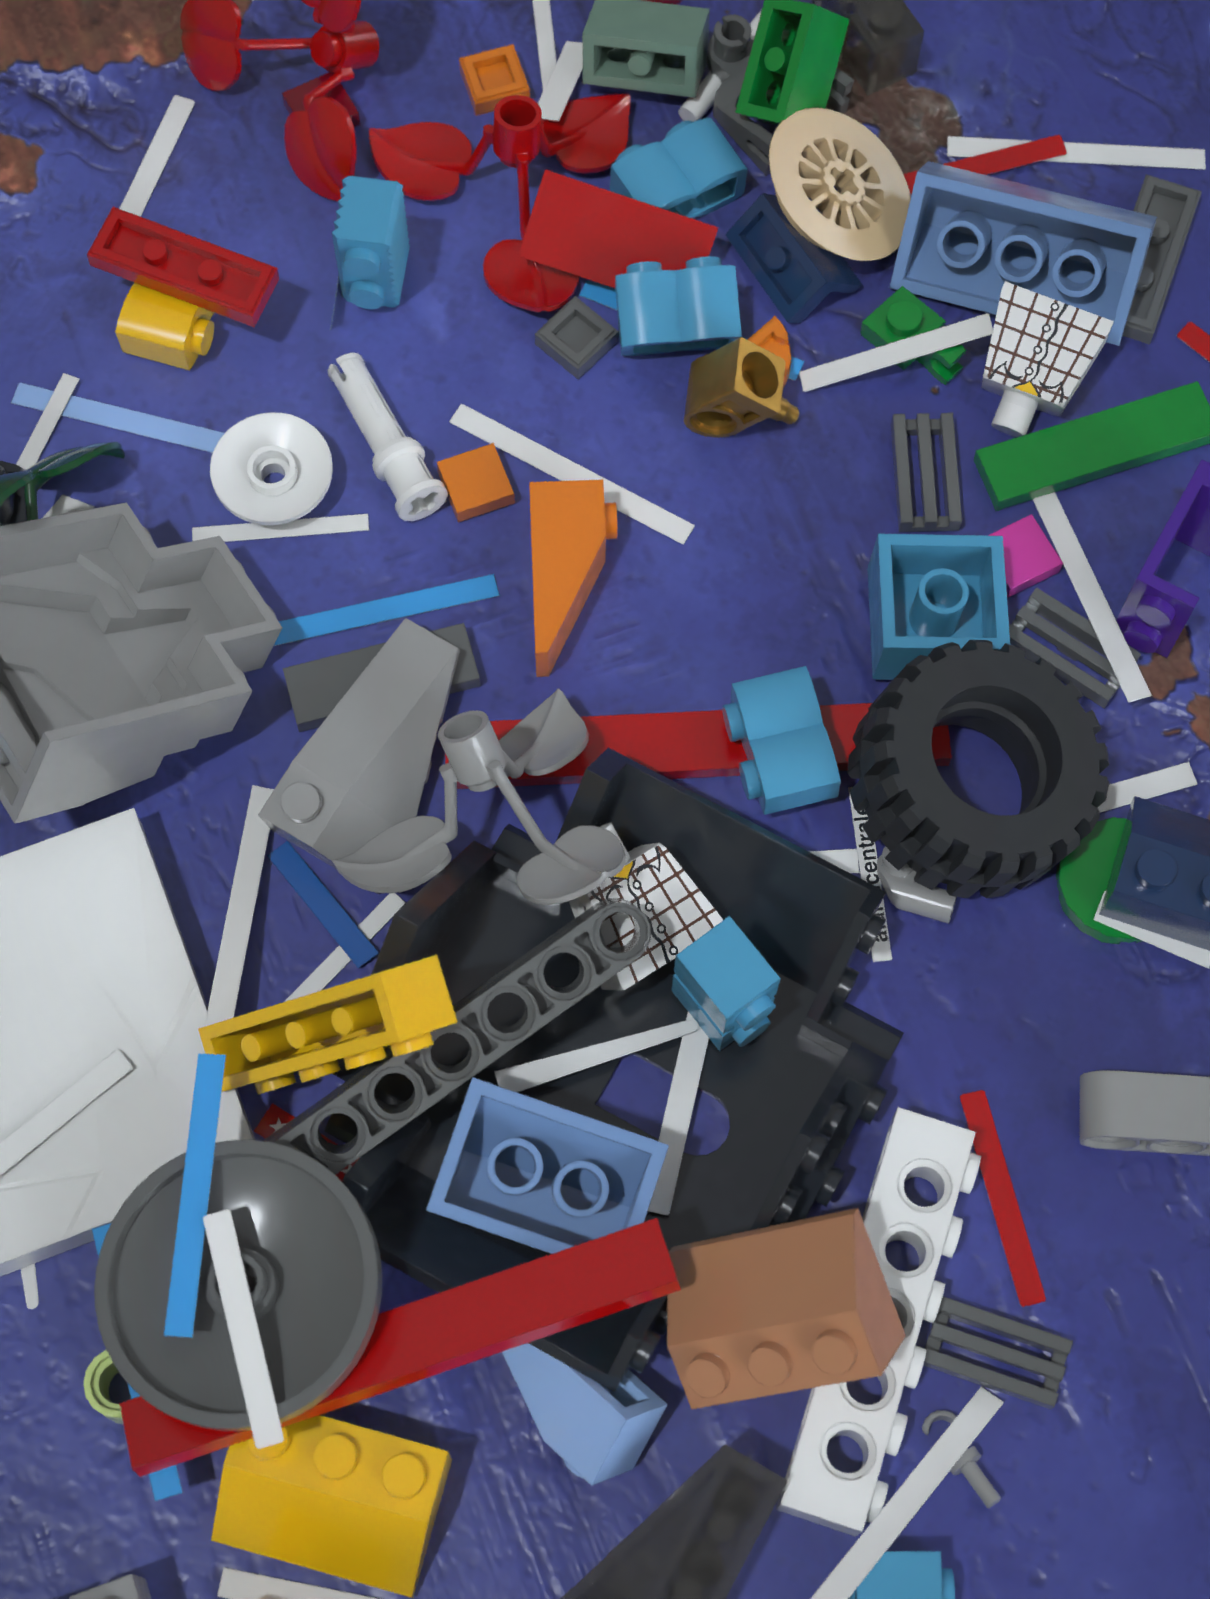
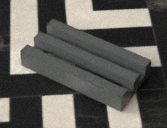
(924, 428)
(1076, 626)
(1052, 1370)

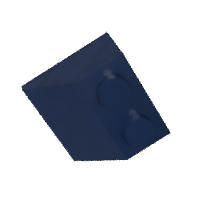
(1162, 874)

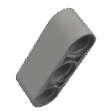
(1145, 1112)

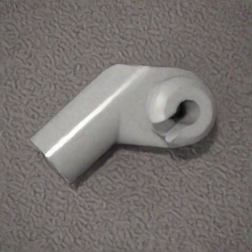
(911, 896)

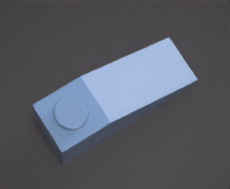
(581, 1420)

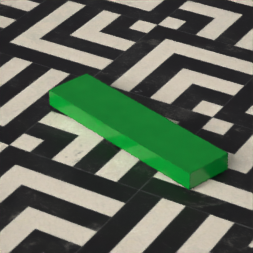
(1095, 446)

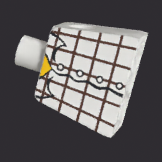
(1038, 355)
(667, 898)

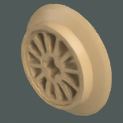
(827, 150)

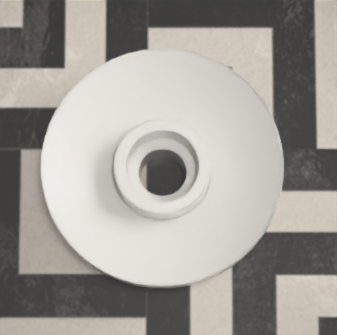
(267, 446)

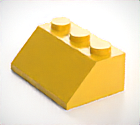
(334, 1502)

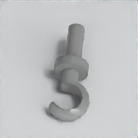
(967, 1463)

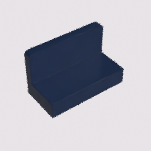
(787, 264)

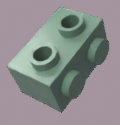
(645, 46)

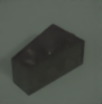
(693, 1538)

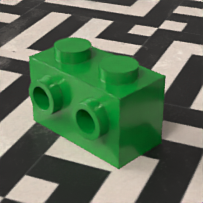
(791, 60)

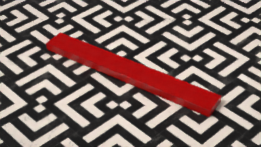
(693, 743)
(451, 1332)

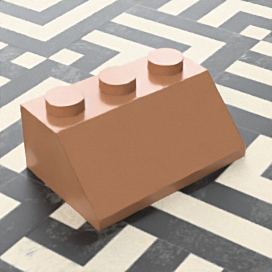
(780, 1310)

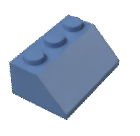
(543, 1171)

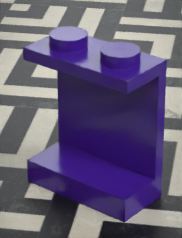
(1155, 608)

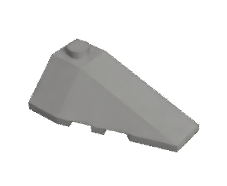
(370, 752)

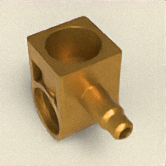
(736, 390)

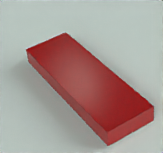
(183, 266)

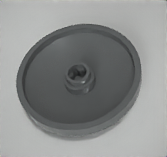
(307, 1271)

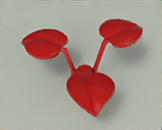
(322, 136)
(433, 154)

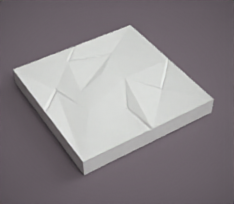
(86, 972)

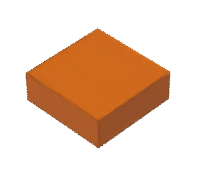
(492, 77)
(476, 482)

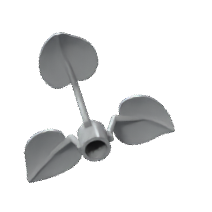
(537, 745)

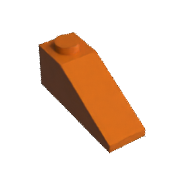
(567, 557)

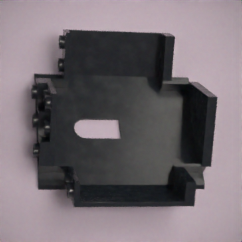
(785, 1092)

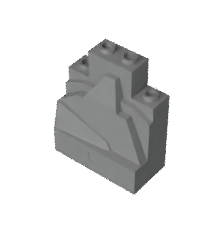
(115, 654)

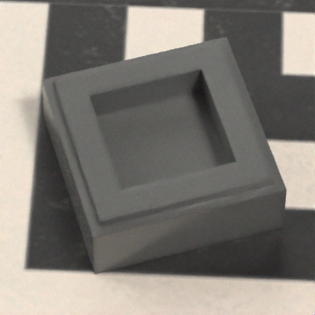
(576, 337)

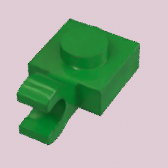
(906, 317)

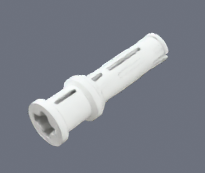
(395, 457)

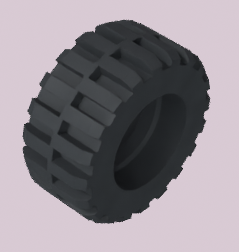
(1029, 718)

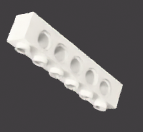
(911, 1149)

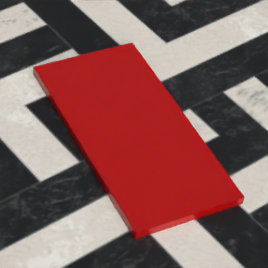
(603, 232)

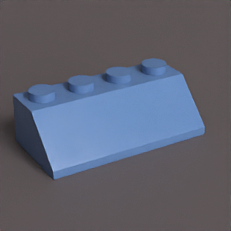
(979, 230)

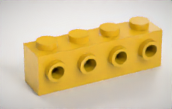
(333, 1024)

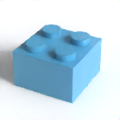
(934, 594)

